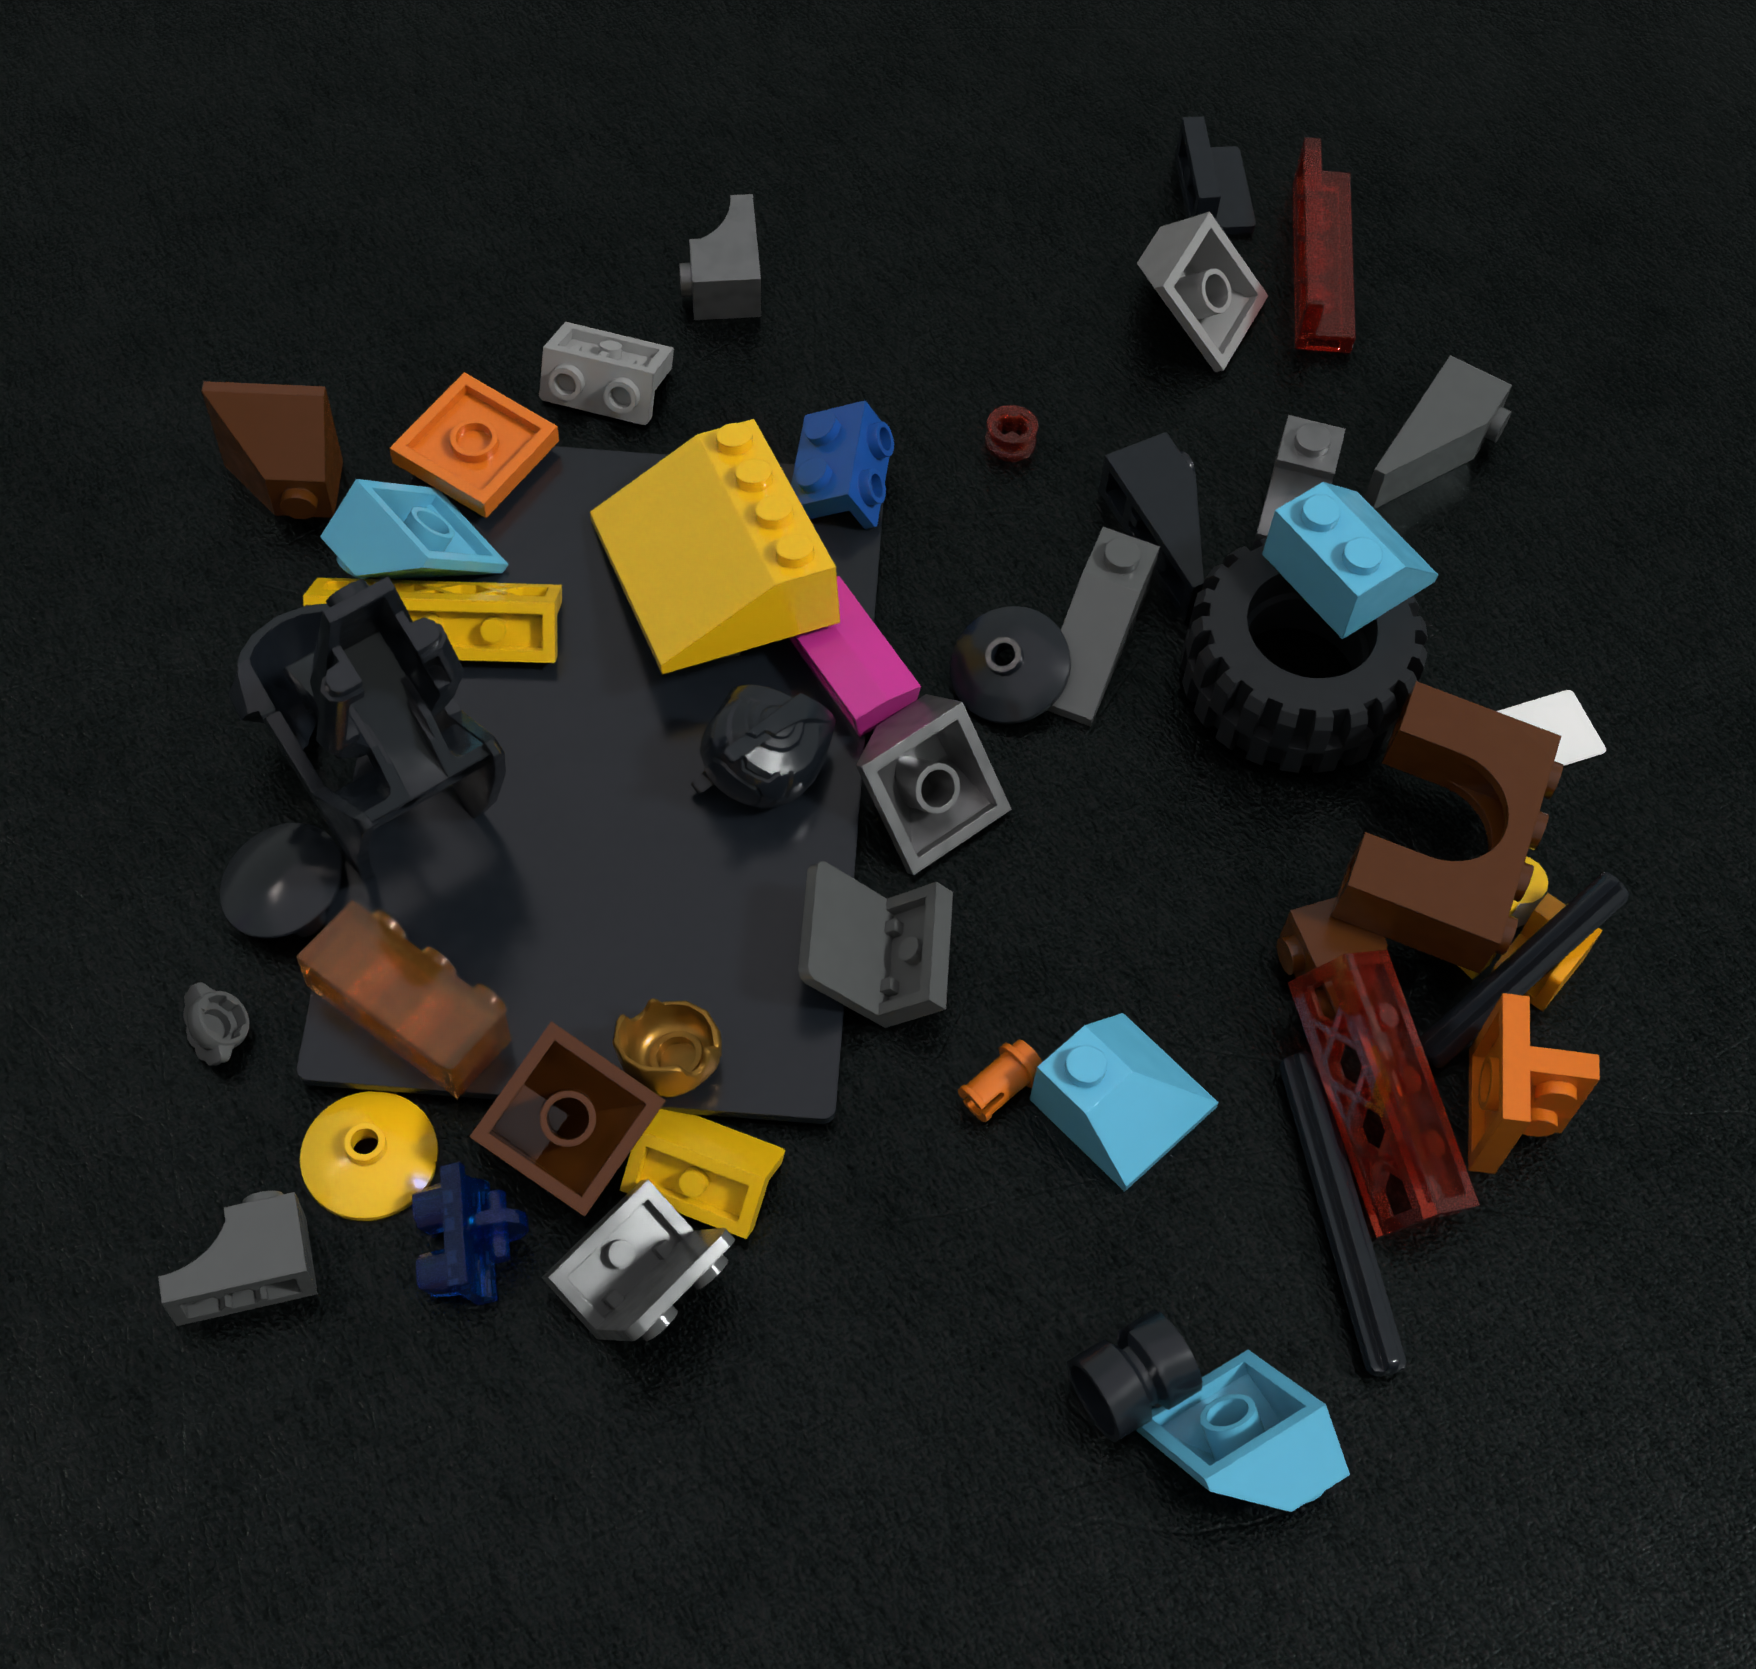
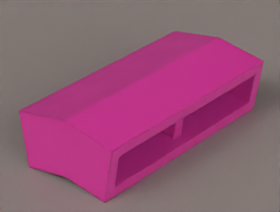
(858, 666)

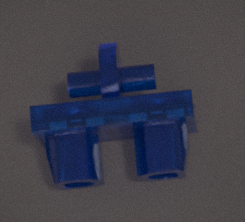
(475, 1235)

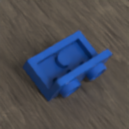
(843, 463)

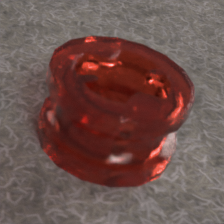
(1011, 446)

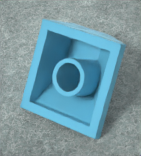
(406, 534)
(1119, 1097)
(1252, 1436)

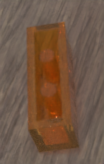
(406, 997)

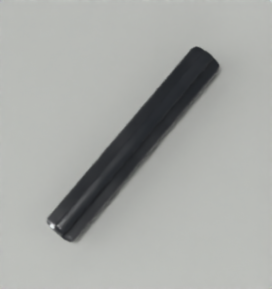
(1524, 967)

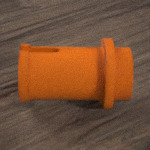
(1001, 1079)

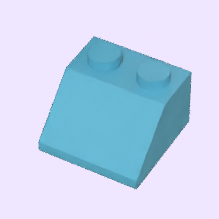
(1343, 557)

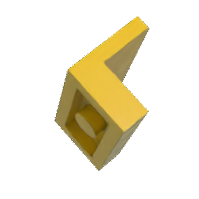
(704, 1169)

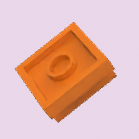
(1520, 1085)

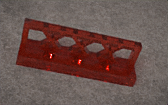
(1322, 255)
(1392, 1083)

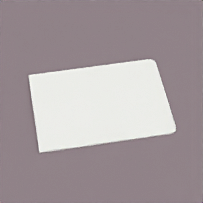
(1563, 716)

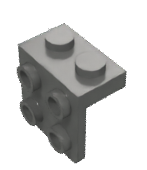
(875, 950)
(636, 1267)

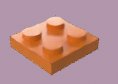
(474, 444)

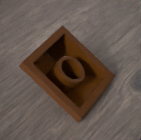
(279, 444)
(567, 1118)

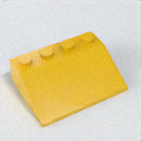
(717, 551)

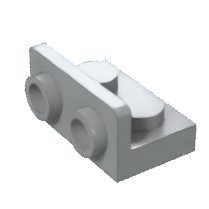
(603, 372)

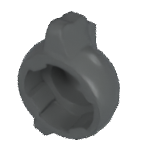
(214, 1023)

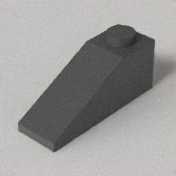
(1442, 431)
(1103, 619)

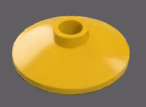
(376, 1182)

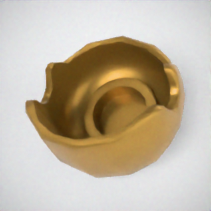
(668, 1046)

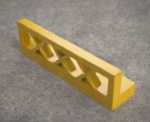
(478, 617)

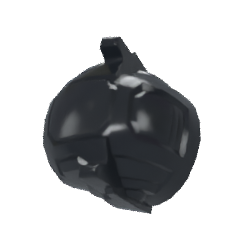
(764, 746)

